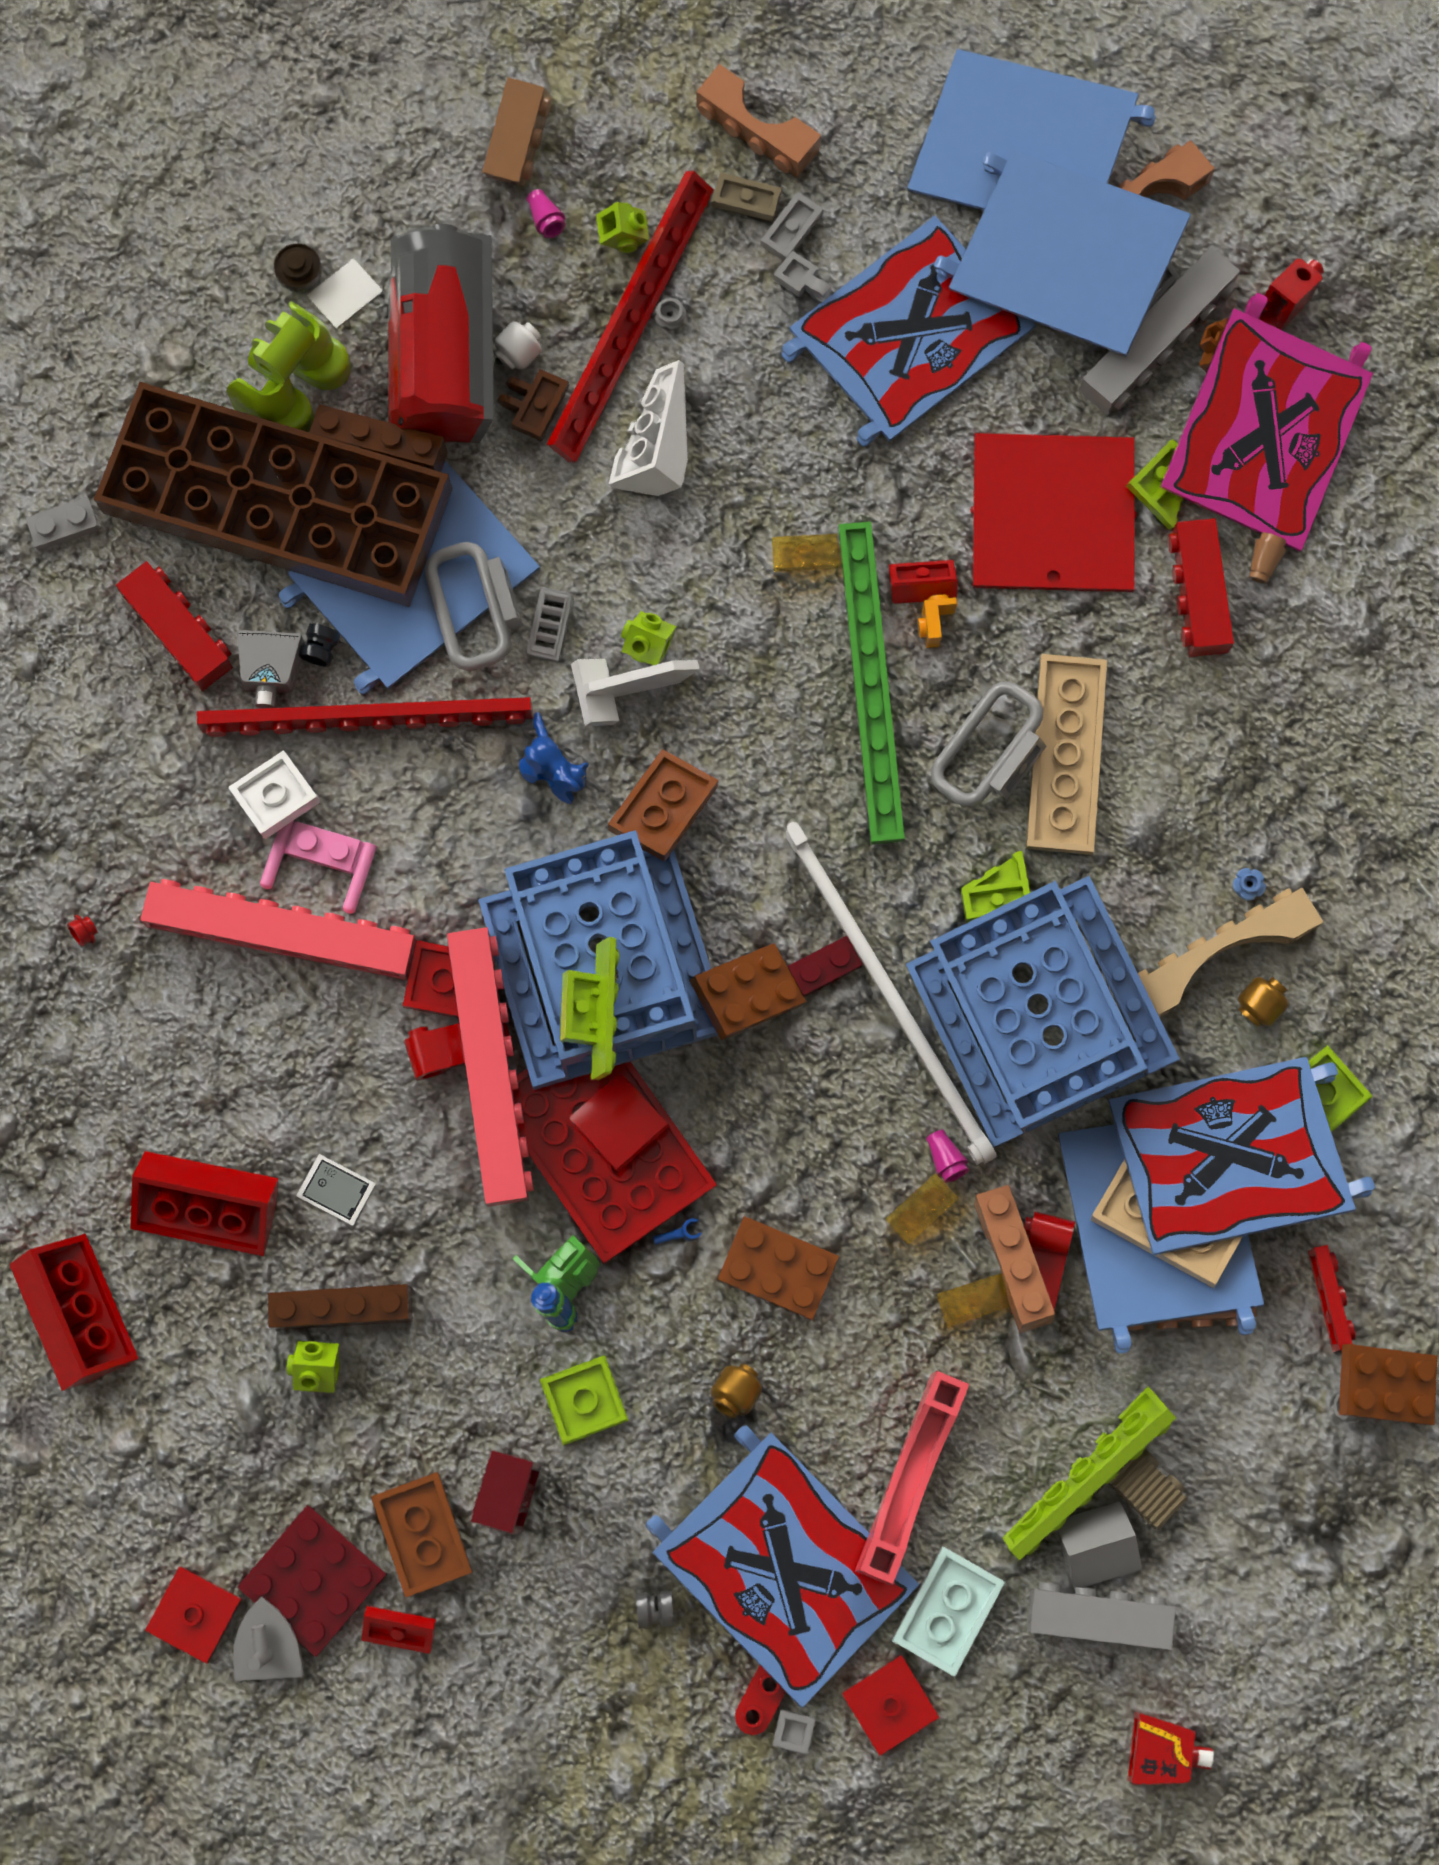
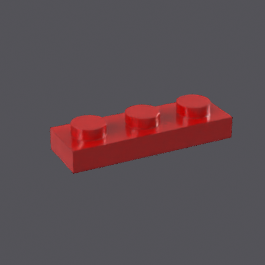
(1331, 1297)

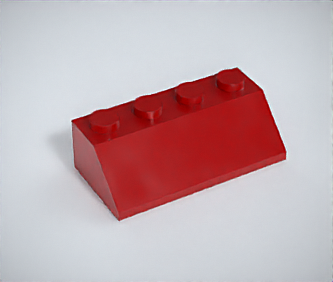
(203, 1203)
(73, 1311)

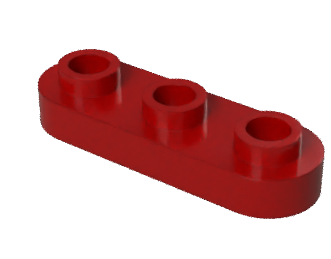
(760, 1700)

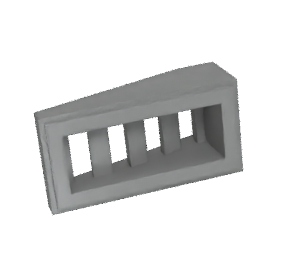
(555, 597)

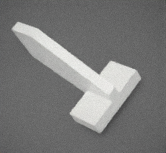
(598, 690)

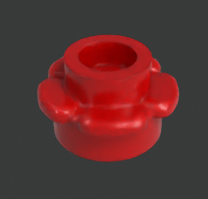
(82, 930)

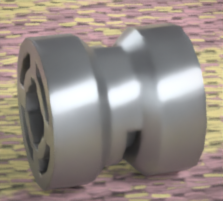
(646, 1609)

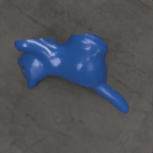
(546, 762)

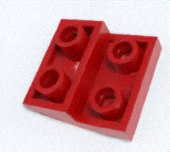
(619, 1122)

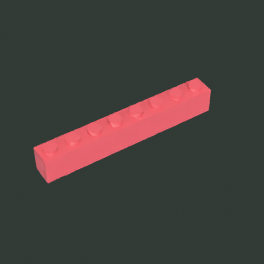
(279, 930)
(488, 1067)

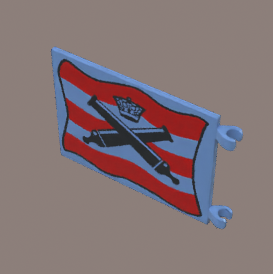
(902, 336)
(1233, 1155)
(779, 1567)

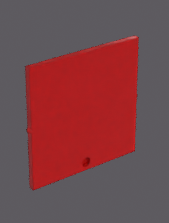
(1053, 512)

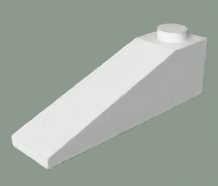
(658, 441)

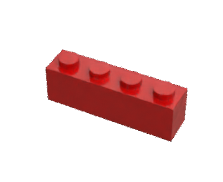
(1201, 587)
(175, 626)

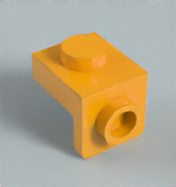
(929, 624)

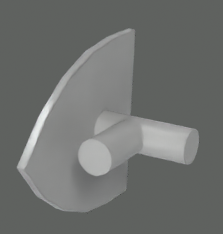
(266, 1646)

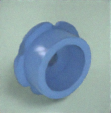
(1241, 888)

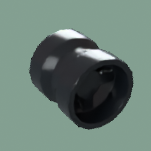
(319, 645)

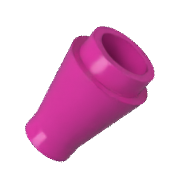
(546, 216)
(948, 1159)

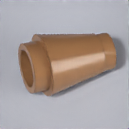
(1266, 557)

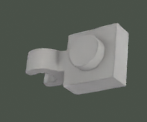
(800, 275)

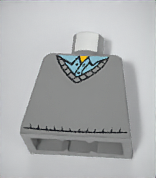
(268, 663)

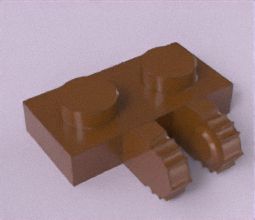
(539, 404)

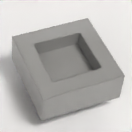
(793, 1731)

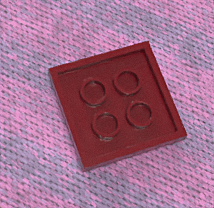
(313, 1579)

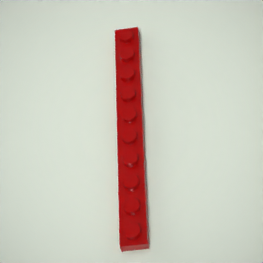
(630, 317)
(350, 717)

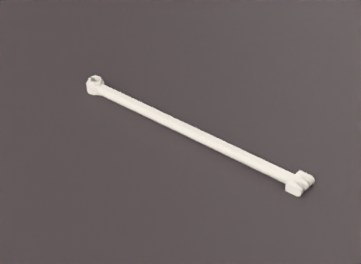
(980, 1147)

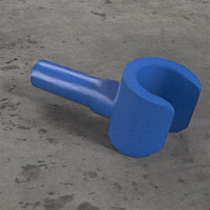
(677, 1233)

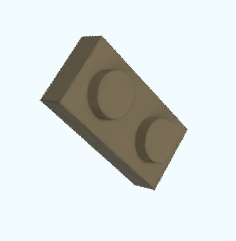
(746, 197)

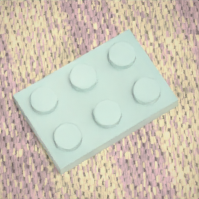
(948, 1611)

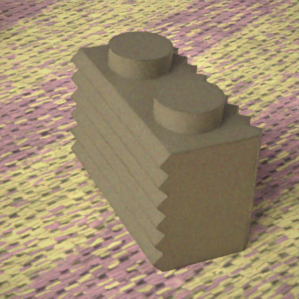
(1149, 1490)

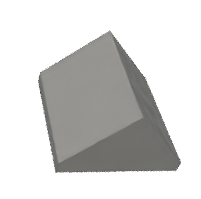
(1099, 1545)

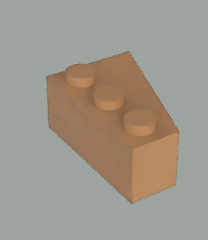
(517, 132)

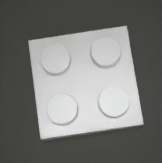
(274, 794)

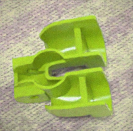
(299, 348)

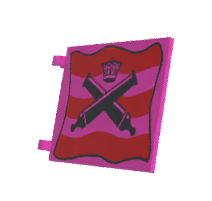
(1267, 427)

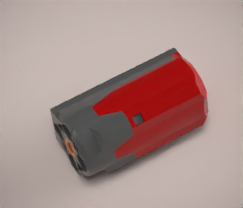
(441, 333)

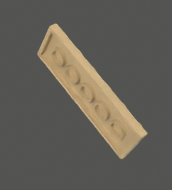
(1068, 769)

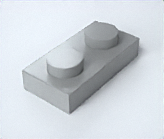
(791, 226)
(62, 523)

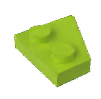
(1147, 487)
(995, 888)

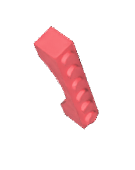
(910, 1477)

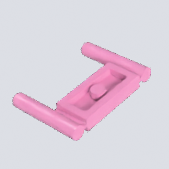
(324, 849)

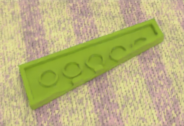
(1141, 1423)

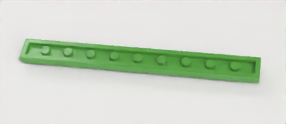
(871, 683)

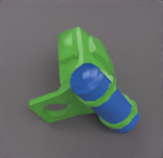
(560, 1282)

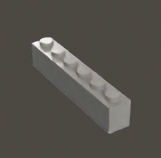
(1164, 325)

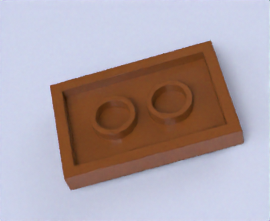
(664, 804)
(747, 991)
(778, 1268)
(1388, 1384)
(422, 1534)

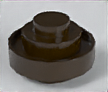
(297, 267)

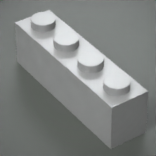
(1101, 1618)

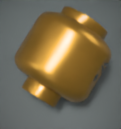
(1263, 1001)
(736, 1390)

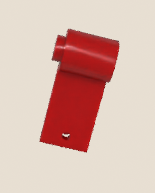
(436, 1050)
(1050, 1243)

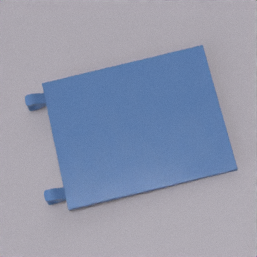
(1023, 109)
(1067, 251)
(400, 637)
(1128, 1282)

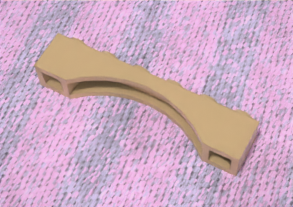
(1280, 923)

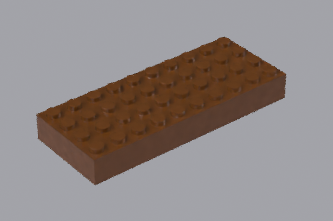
(274, 493)

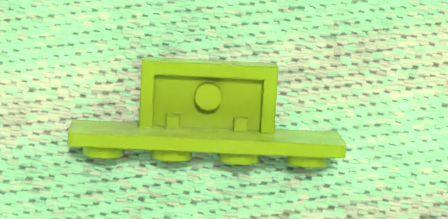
(589, 1008)

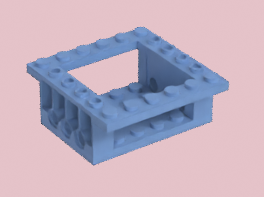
(657, 942)
(1096, 1046)

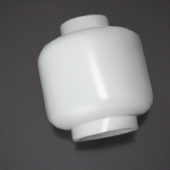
(518, 345)

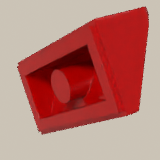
(922, 580)

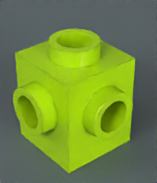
(622, 227)
(647, 638)
(314, 1366)

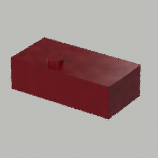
(505, 1492)

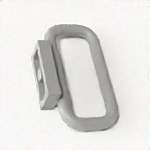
(498, 596)
(1013, 762)

